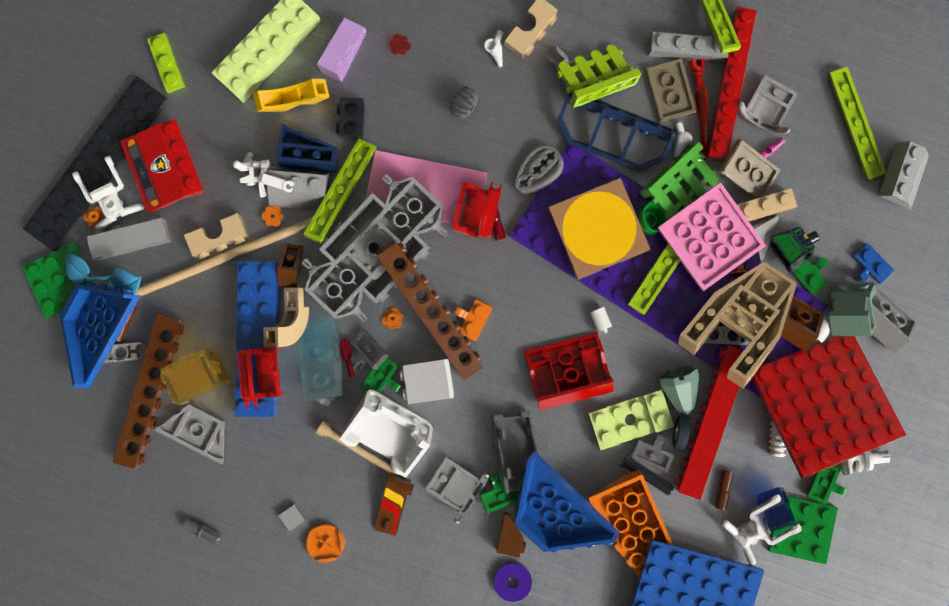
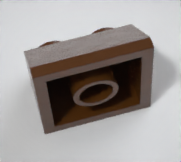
(802, 324)

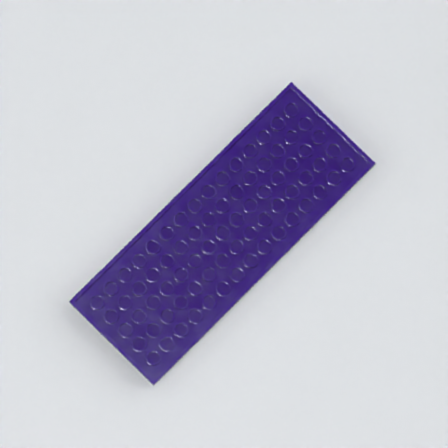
(680, 296)

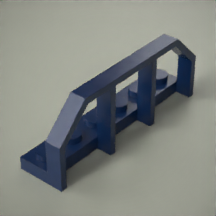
(628, 119)

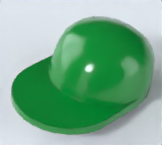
(650, 218)

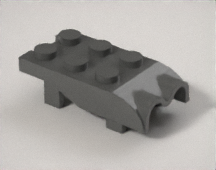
(513, 444)

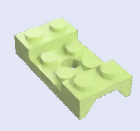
(650, 416)

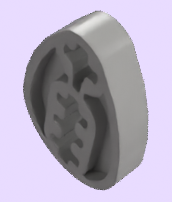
(534, 161)

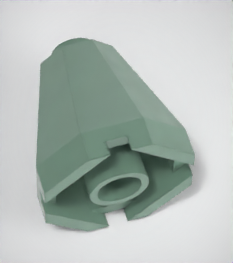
(680, 387)

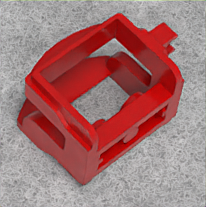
(473, 211)
(267, 374)

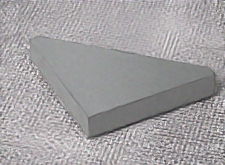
(765, 230)

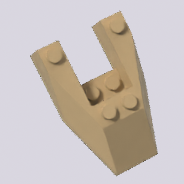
(751, 307)

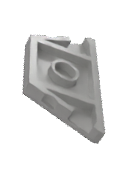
(197, 431)

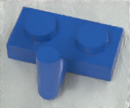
(872, 264)

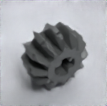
(464, 102)

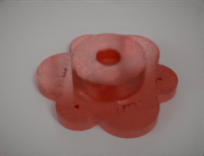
(396, 40)

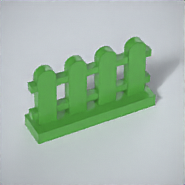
(667, 179)

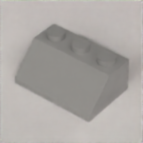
(904, 173)
(307, 191)
(893, 323)

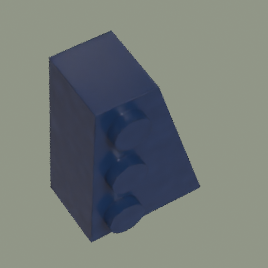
(305, 152)

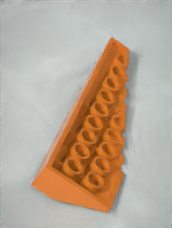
(634, 514)

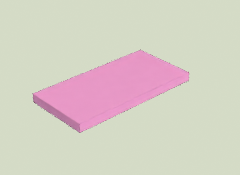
(439, 179)

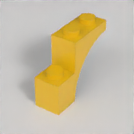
(286, 98)

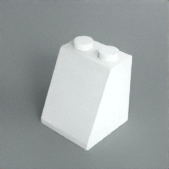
(427, 381)

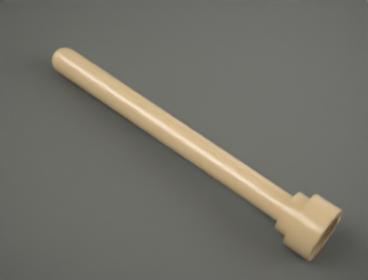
(326, 430)

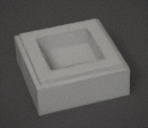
(292, 517)

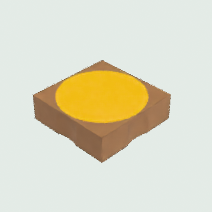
(598, 229)

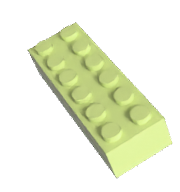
(266, 47)

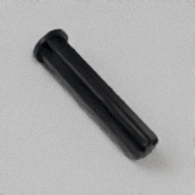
(648, 475)

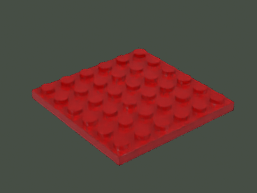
(827, 404)

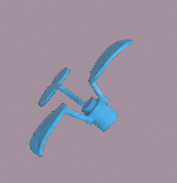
(78, 272)

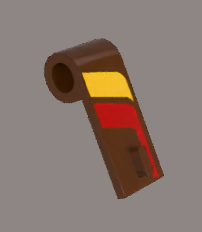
(393, 504)

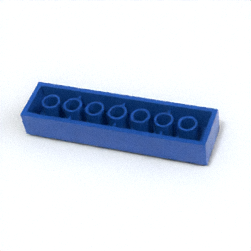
(255, 310)

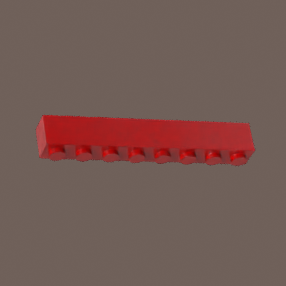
(730, 87)
(710, 427)

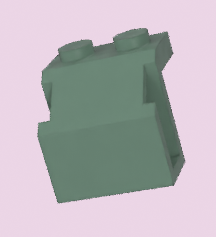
(852, 309)

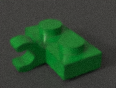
(810, 277)
(381, 377)
(824, 484)
(497, 498)

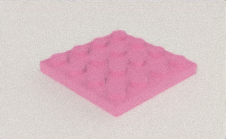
(711, 236)

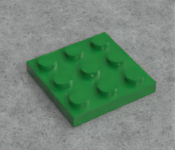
(50, 280)
(816, 531)

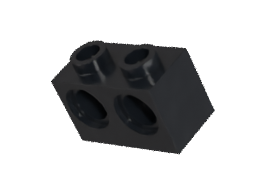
(355, 118)

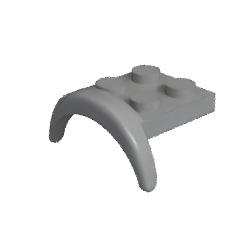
(769, 106)
(456, 487)

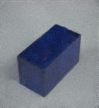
(779, 515)

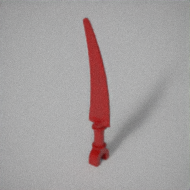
(701, 101)

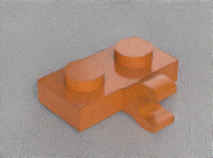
(474, 319)

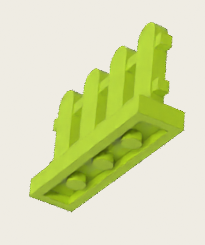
(599, 86)

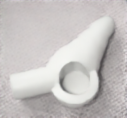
(494, 47)
(683, 139)

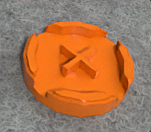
(325, 543)

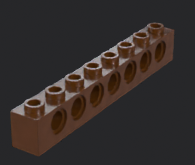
(465, 367)
(123, 454)

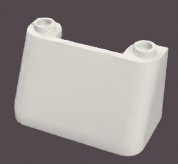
(389, 431)

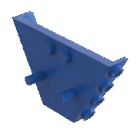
(93, 332)
(566, 514)

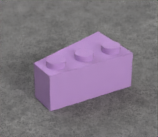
(341, 49)

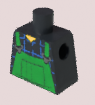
(794, 247)

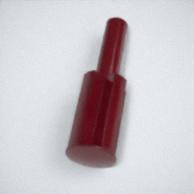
(346, 354)

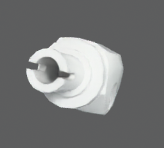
(864, 461)

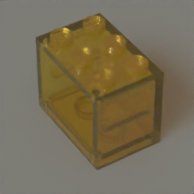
(194, 376)

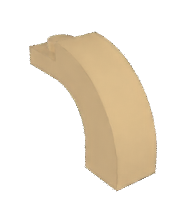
(292, 323)

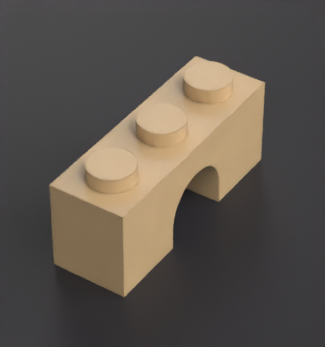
(522, 41)
(768, 205)
(232, 232)

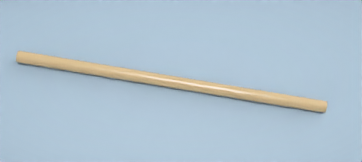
(223, 257)

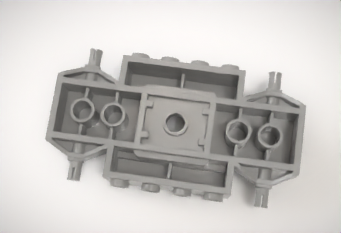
(357, 271)

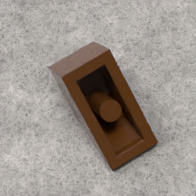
(289, 265)
(510, 538)

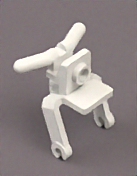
(263, 177)
(108, 198)
(755, 529)

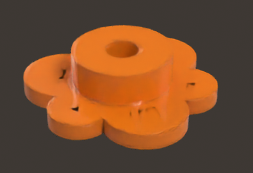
(89, 216)
(267, 216)
(397, 322)

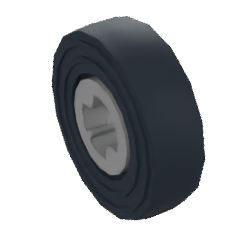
(681, 432)

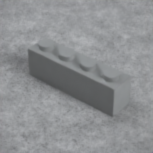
(685, 47)
(128, 239)

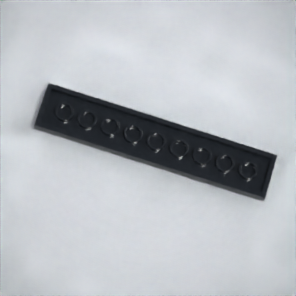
(66, 200)

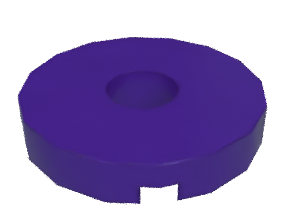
(512, 593)

